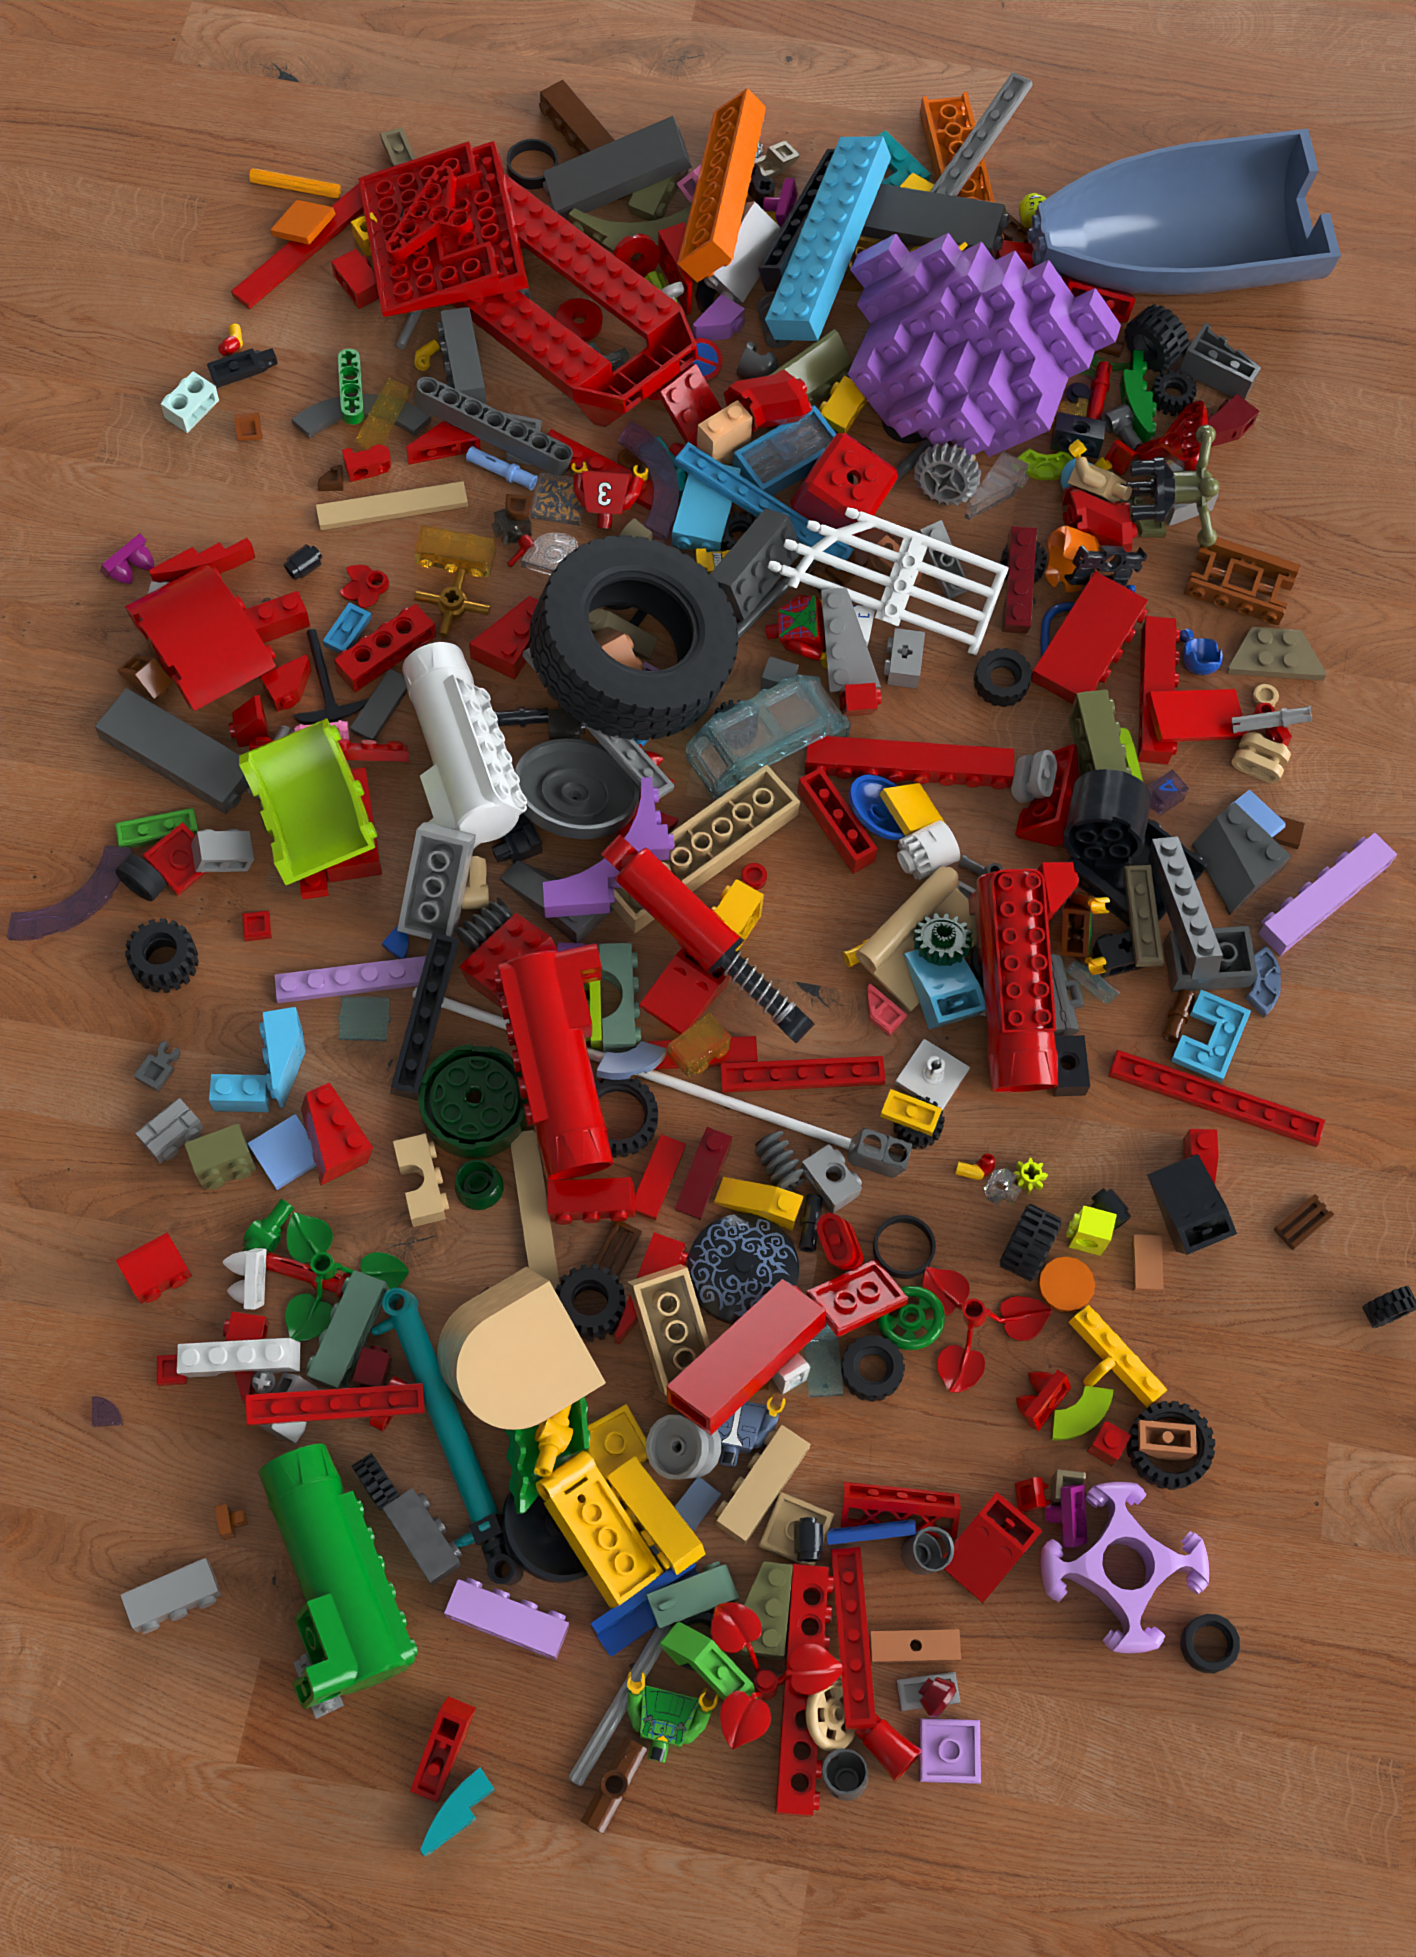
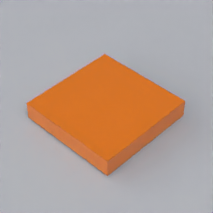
(303, 222)

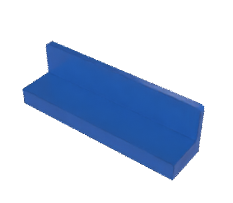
(634, 1617)

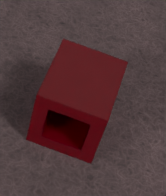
(372, 1367)

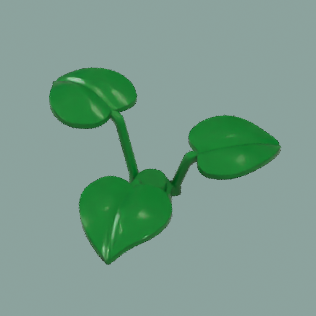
(307, 1242)

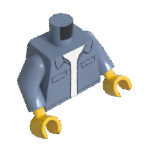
(747, 1430)

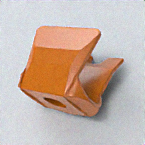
(1062, 548)

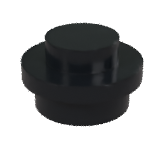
(1076, 391)

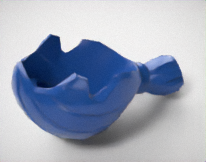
(1200, 655)

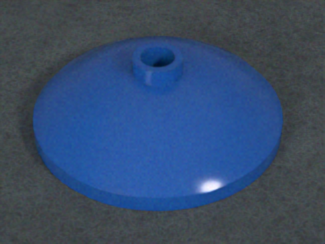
(871, 809)

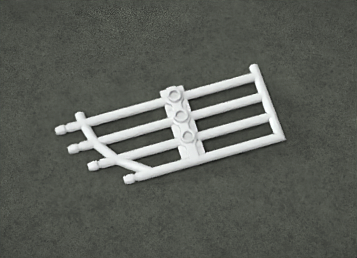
(902, 576)

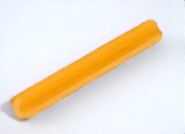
(295, 183)

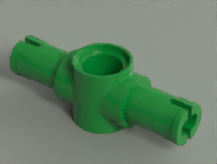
(266, 1232)

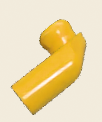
(424, 354)

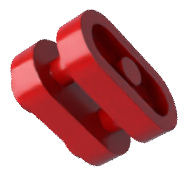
(839, 1242)

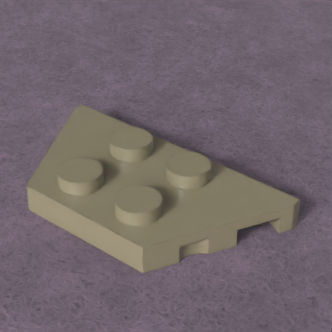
(1277, 654)

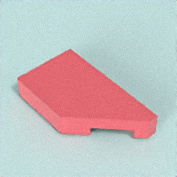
(883, 1011)

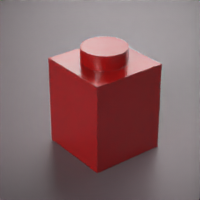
(1109, 1443)

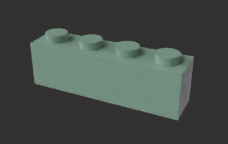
(347, 1331)

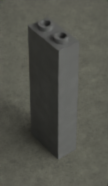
(617, 168)
(925, 216)
(174, 750)

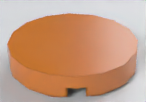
(1066, 1284)

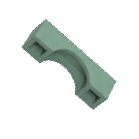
(617, 968)

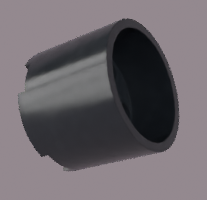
(1107, 818)

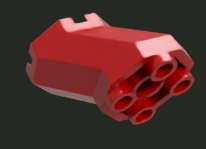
(771, 399)
(1103, 519)

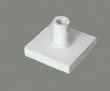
(932, 1074)

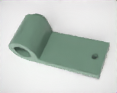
(693, 1595)

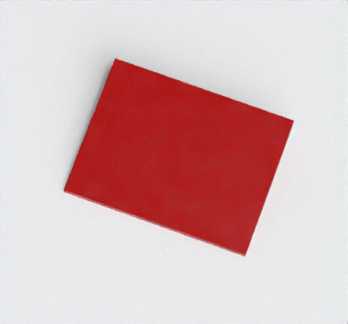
(450, 265)

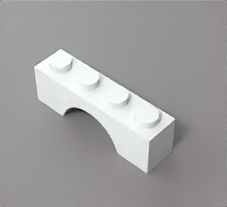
(234, 1356)

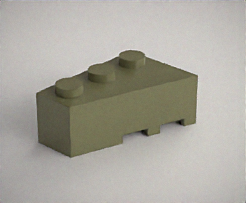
(653, 200)
(770, 1602)

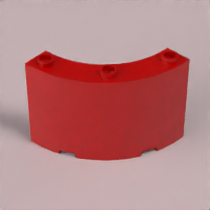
(202, 635)

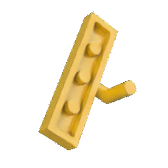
(1115, 1357)

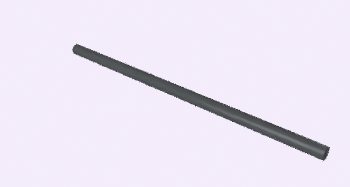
(782, 587)

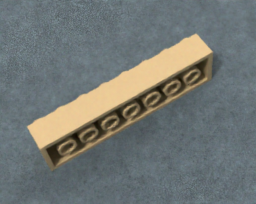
(720, 836)

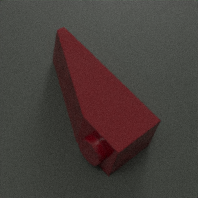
(704, 1173)

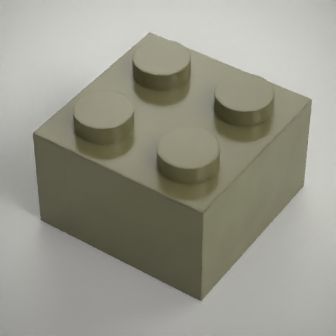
(220, 1157)

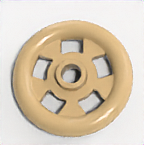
(830, 1718)

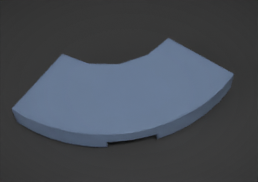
(1267, 984)
(637, 1060)

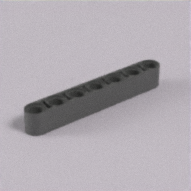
(492, 426)

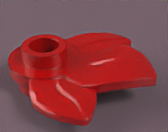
(362, 587)

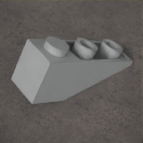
(941, 560)

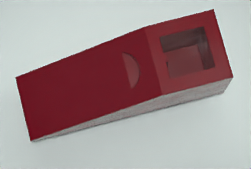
(1232, 420)

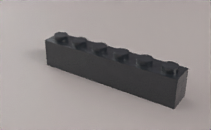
(424, 1016)

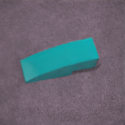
(456, 1811)

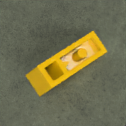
(760, 1200)

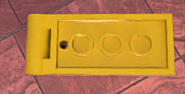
(598, 1529)

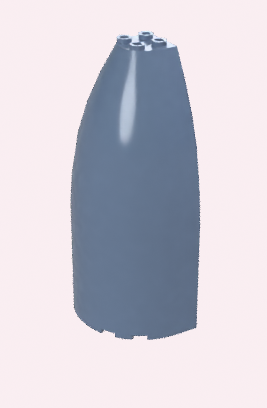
(1191, 219)

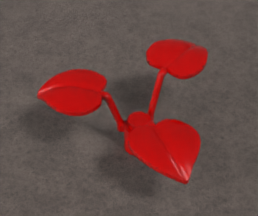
(1022, 1317)
(746, 1717)

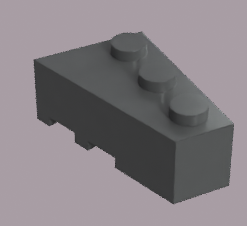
(1219, 365)

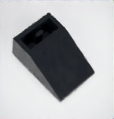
(1191, 1205)

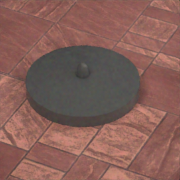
(576, 789)

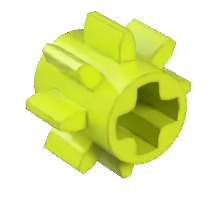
(1035, 1172)

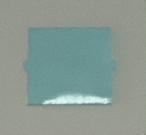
(364, 1018)

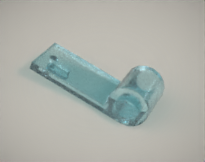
(824, 1362)

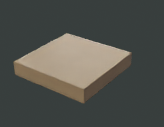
(779, 1532)

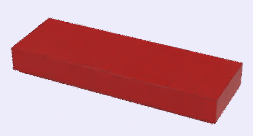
(658, 1176)

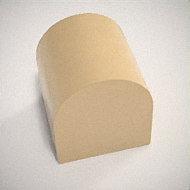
(516, 1354)

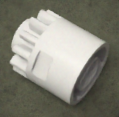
(928, 850)

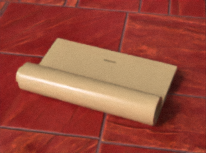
(886, 948)

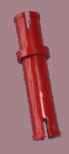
(1099, 387)

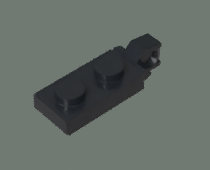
(241, 366)

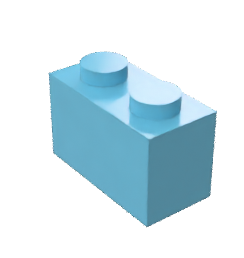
(239, 1093)

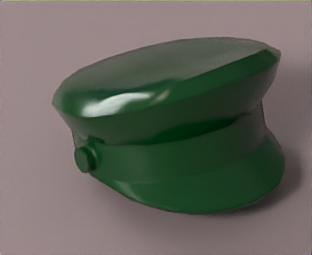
(478, 1185)

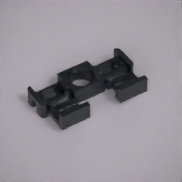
(1121, 564)

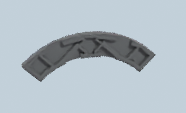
(329, 412)

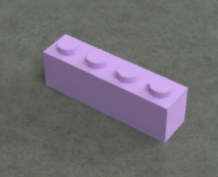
(507, 1619)

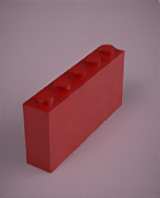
(1090, 638)

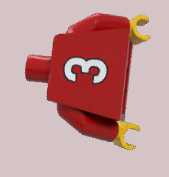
(607, 492)

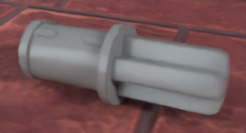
(263, 1381)

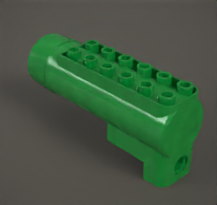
(350, 1608)

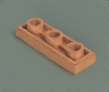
(934, 1646)

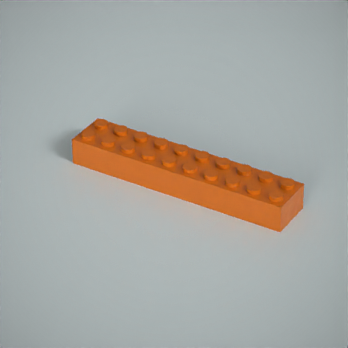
(722, 186)

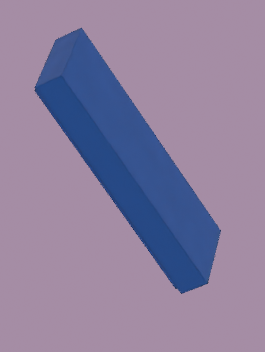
(871, 1531)

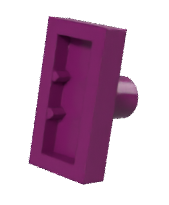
(783, 204)
(1071, 1515)

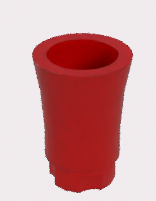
(889, 1747)

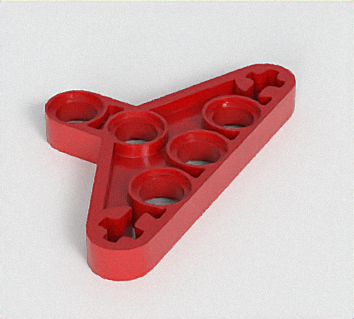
(426, 228)
(1179, 440)

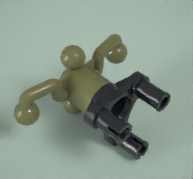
(1177, 487)

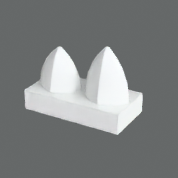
(252, 1266)

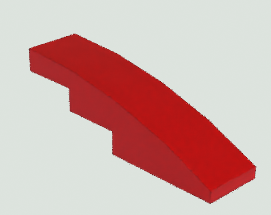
(215, 556)

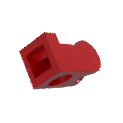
(367, 462)

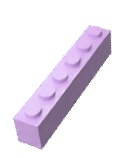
(1327, 893)

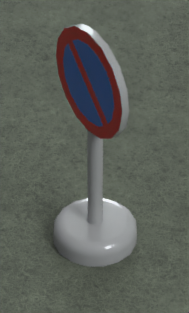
(709, 354)

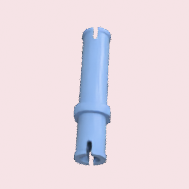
(509, 471)

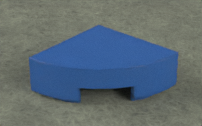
(397, 943)

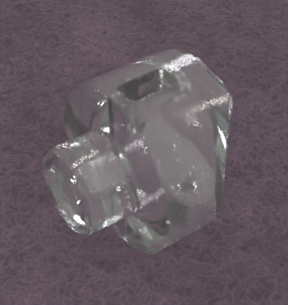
(1006, 1178)

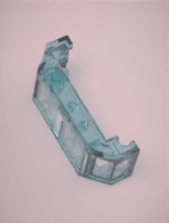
(763, 732)

